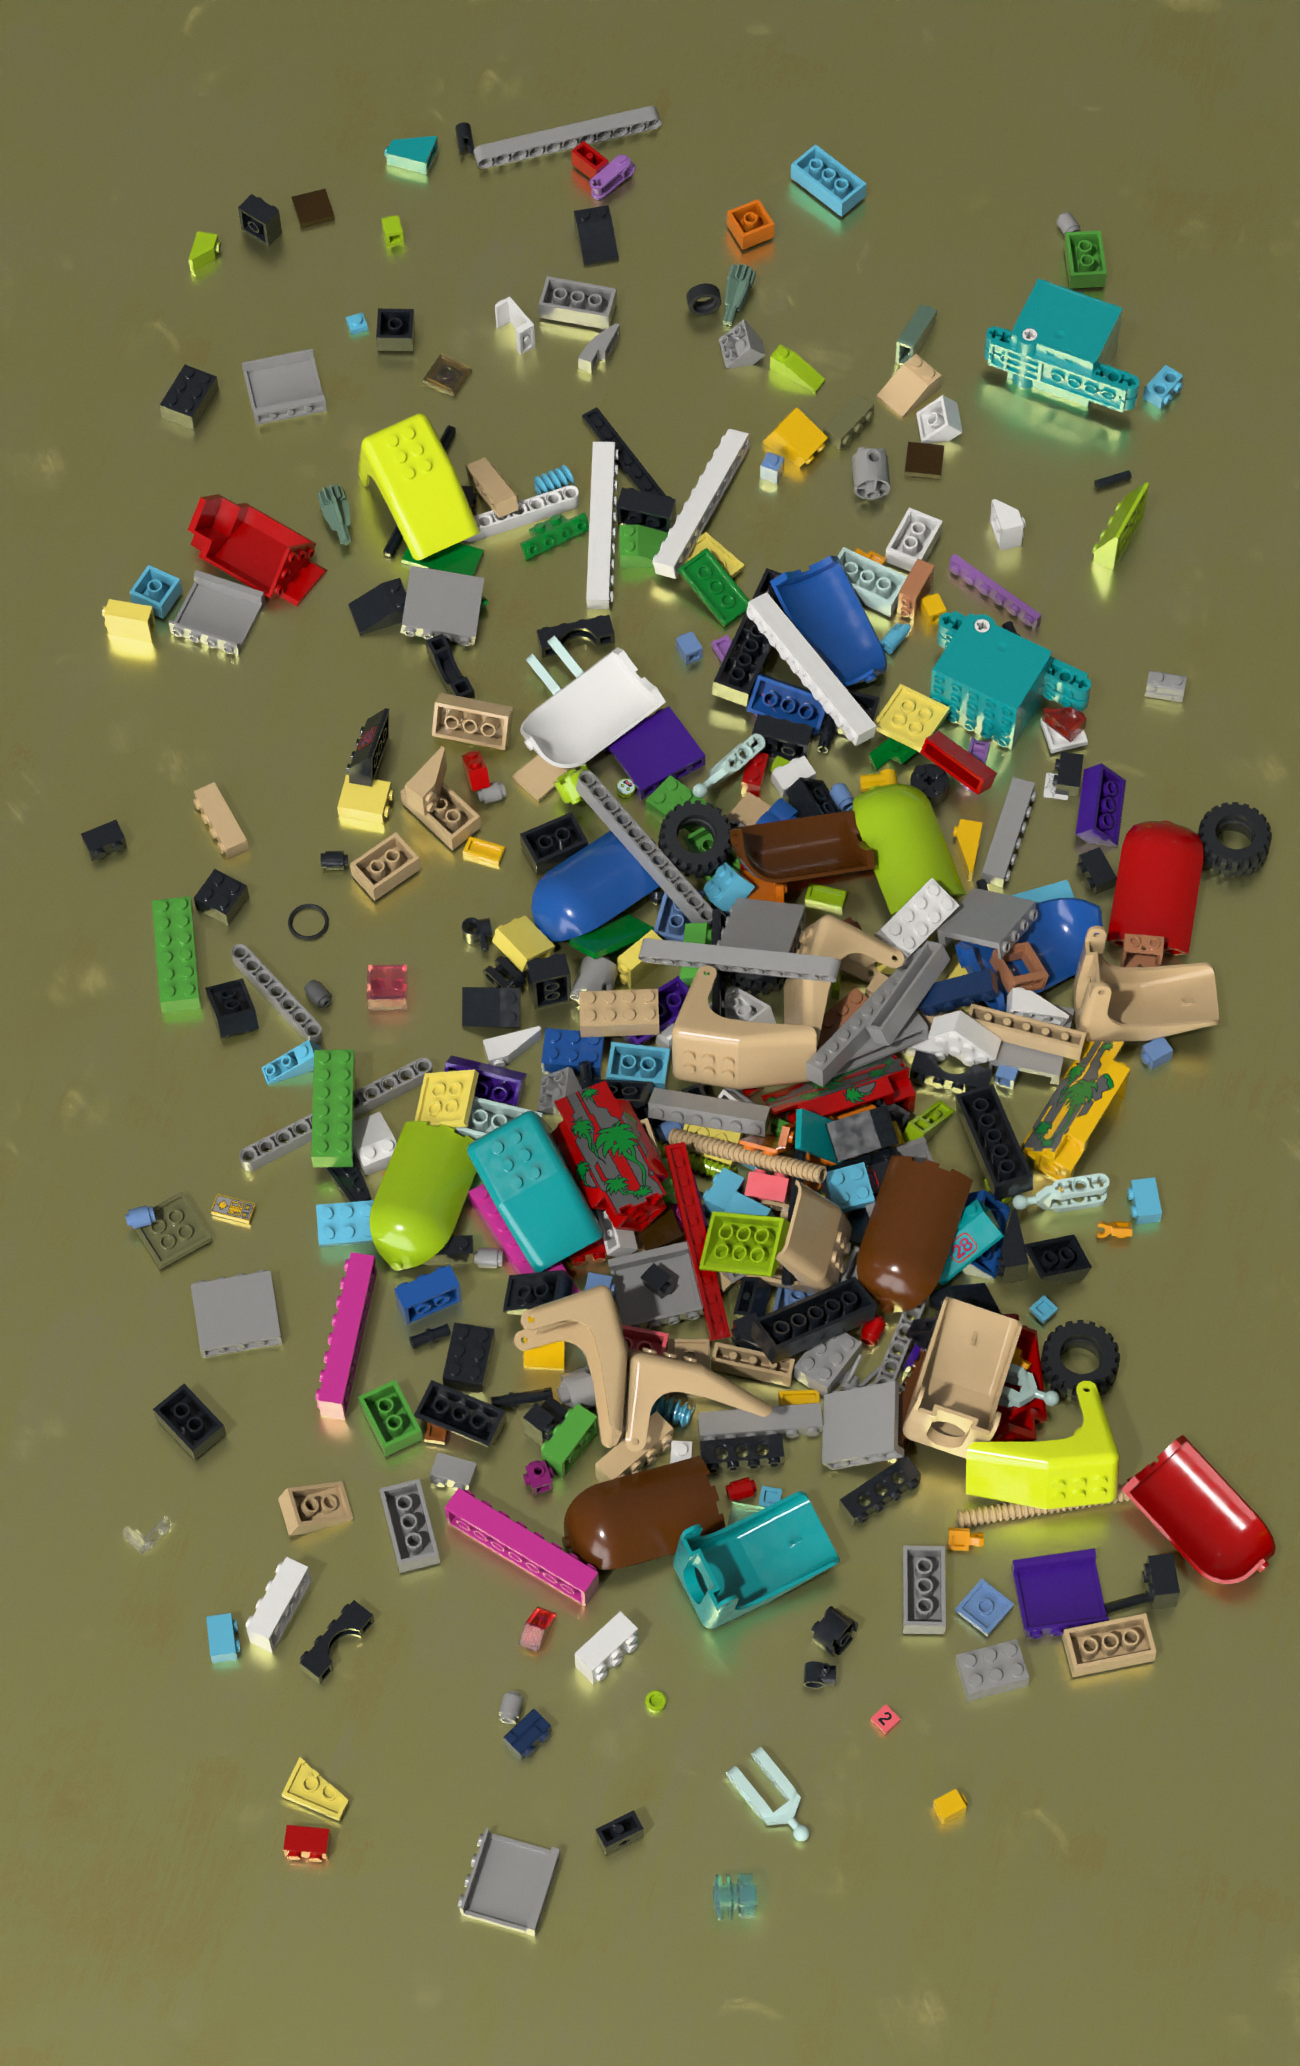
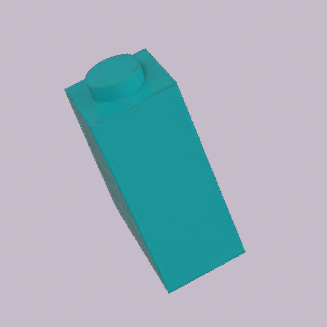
(412, 153)

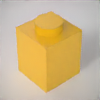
(932, 608)
(950, 1806)

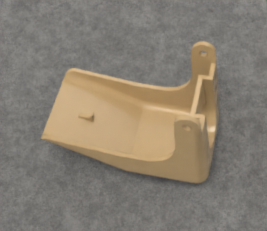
(837, 939)
(1140, 1001)
(735, 1051)
(814, 1242)
(593, 1325)
(655, 1375)
(962, 1378)

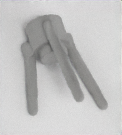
(851, 1380)

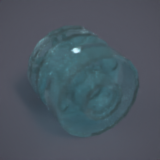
(735, 1896)

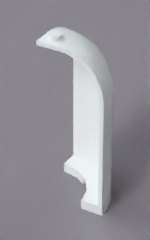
(590, 712)

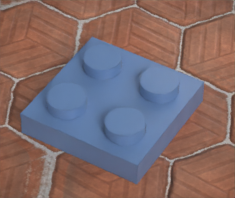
(984, 1607)

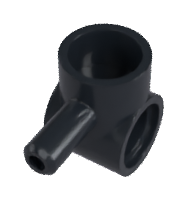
(482, 931)
(819, 1675)

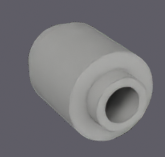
(1067, 223)
(492, 793)
(488, 1258)
(510, 1707)

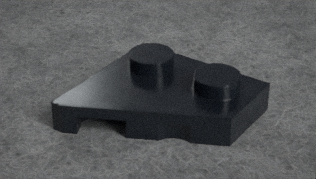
(921, 1331)

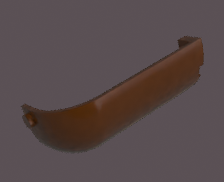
(802, 848)
(910, 1232)
(641, 1514)

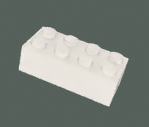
(918, 918)
(278, 1604)

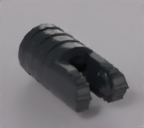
(464, 137)

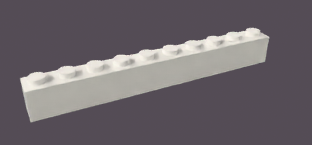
(701, 503)
(600, 525)
(811, 669)

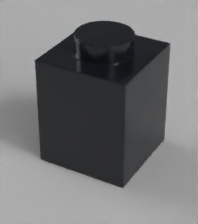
(657, 1281)

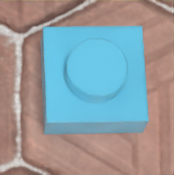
(356, 323)
(1043, 1309)
(769, 1496)

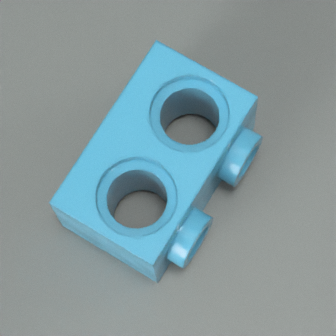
(1163, 387)

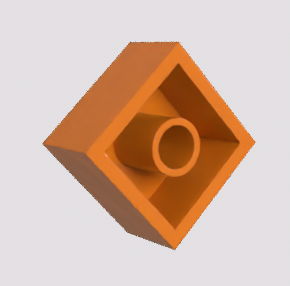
(750, 224)

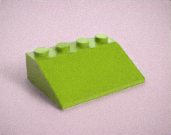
(1121, 527)
(744, 1244)

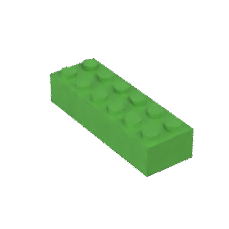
(176, 954)
(333, 1108)

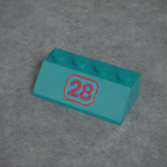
(973, 1236)

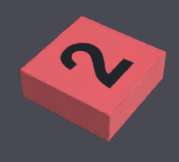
(885, 1719)

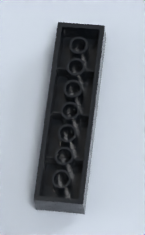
(746, 654)

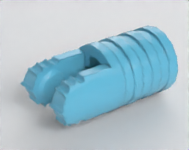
(895, 637)

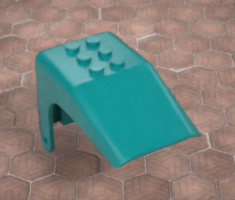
(534, 1190)
(752, 1559)

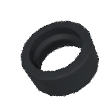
(702, 291)

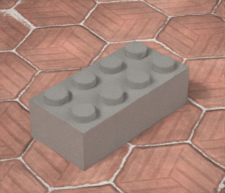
(577, 302)
(409, 1525)
(923, 1590)

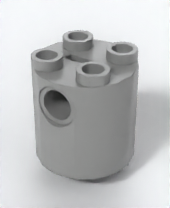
(870, 473)
(594, 975)
(577, 1388)

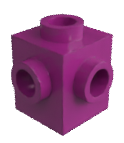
(538, 1477)

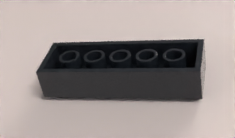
(994, 1142)
(813, 1320)

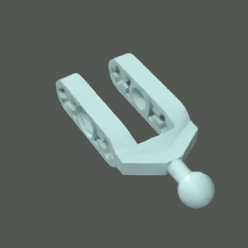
(566, 658)
(723, 769)
(1048, 1195)
(1019, 1376)
(785, 1813)

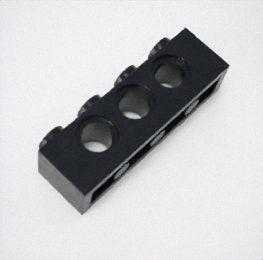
(750, 1445)
(902, 1469)

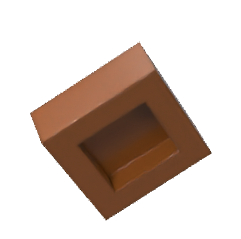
(435, 1434)

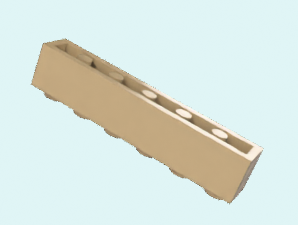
(1030, 1032)

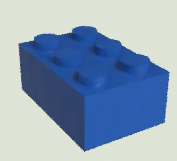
(568, 1048)
(428, 1294)

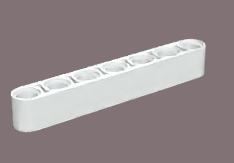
(547, 504)

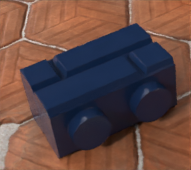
(528, 1734)

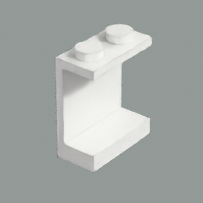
(508, 312)

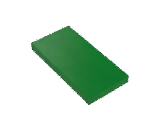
(455, 559)
(714, 587)
(611, 936)

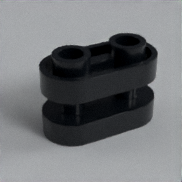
(504, 966)

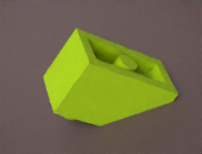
(204, 249)

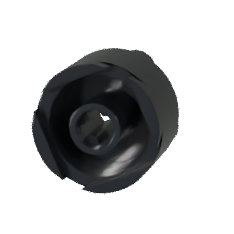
(931, 781)
(834, 1631)

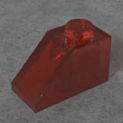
(1065, 721)
(537, 1629)

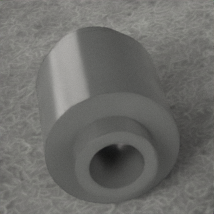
(318, 993)

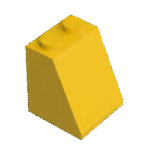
(796, 438)
(547, 1356)

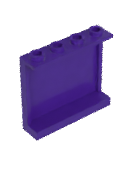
(656, 750)
(1058, 1592)

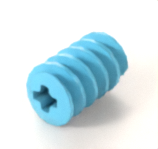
(553, 480)
(673, 1411)

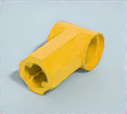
(885, 777)

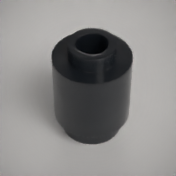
(334, 860)

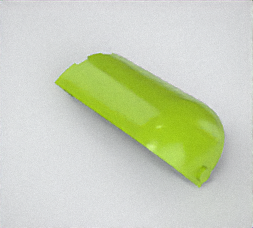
(905, 842)
(421, 1194)

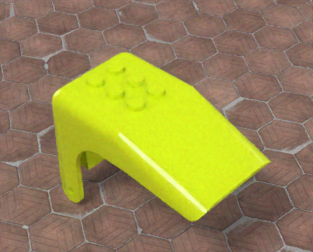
(418, 485)
(1050, 1472)

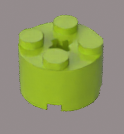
(567, 785)

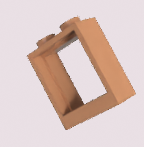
(914, 588)
(1133, 944)
(1032, 981)

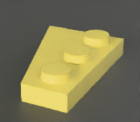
(314, 1792)

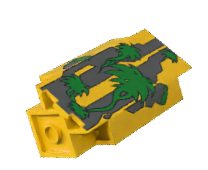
(1075, 1109)

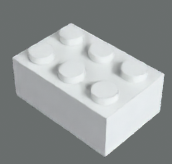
(913, 539)
(964, 1038)
(607, 1648)

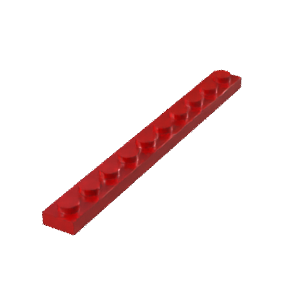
(695, 1237)

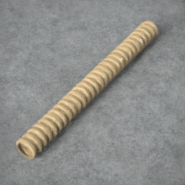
(756, 1158)
(1013, 1510)

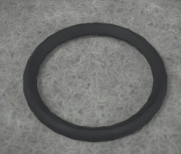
(308, 906)

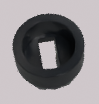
(654, 897)

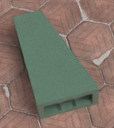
(915, 334)

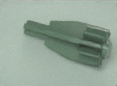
(738, 285)
(336, 511)

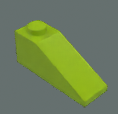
(793, 367)
(928, 1122)

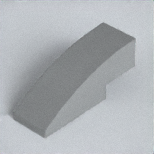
(598, 348)

